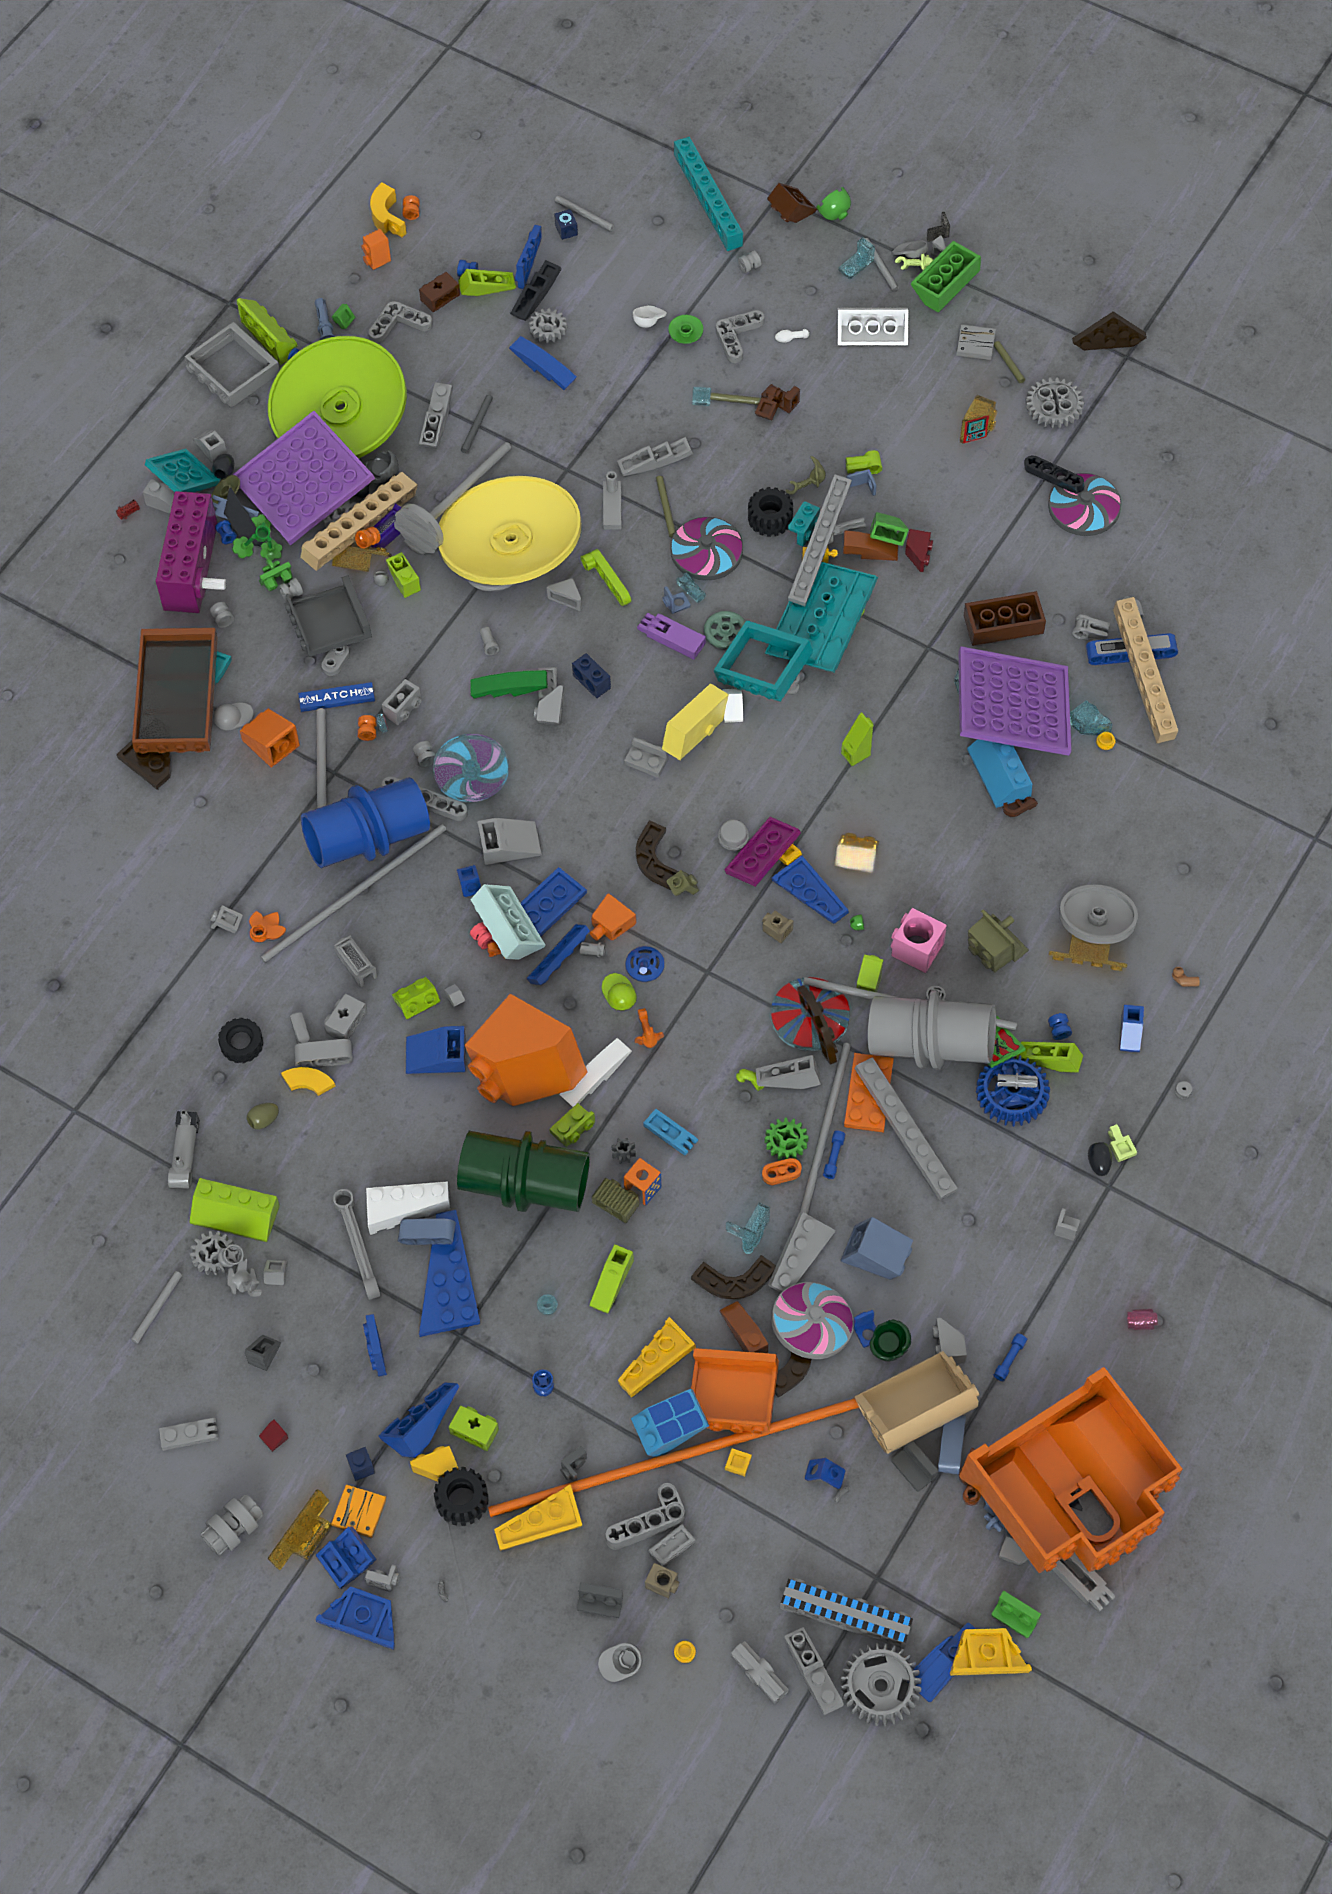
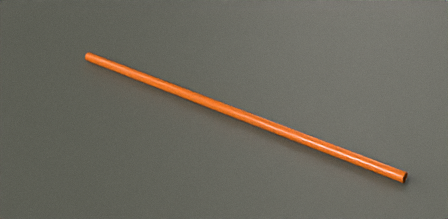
(673, 1457)

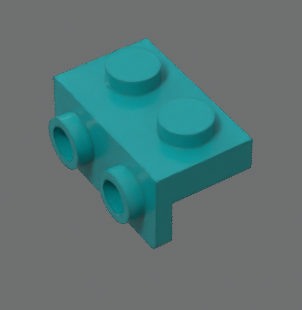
(804, 522)

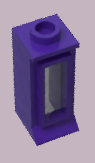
(387, 529)

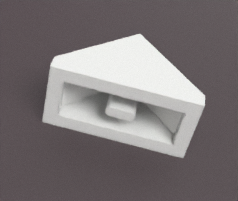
(734, 706)

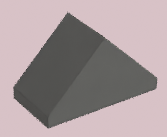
(262, 1352)

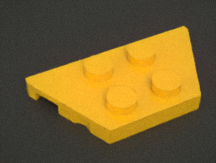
(988, 1653)

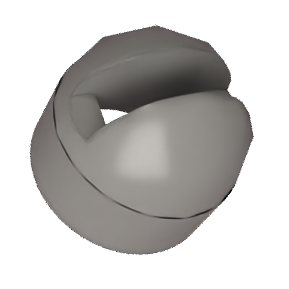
(380, 578)

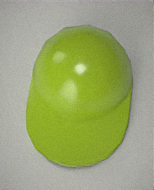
(618, 991)

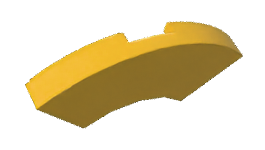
(308, 1078)

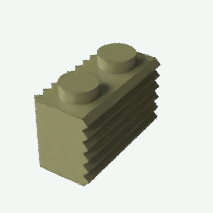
(616, 1200)

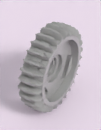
(864, 1679)

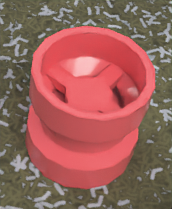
(482, 935)

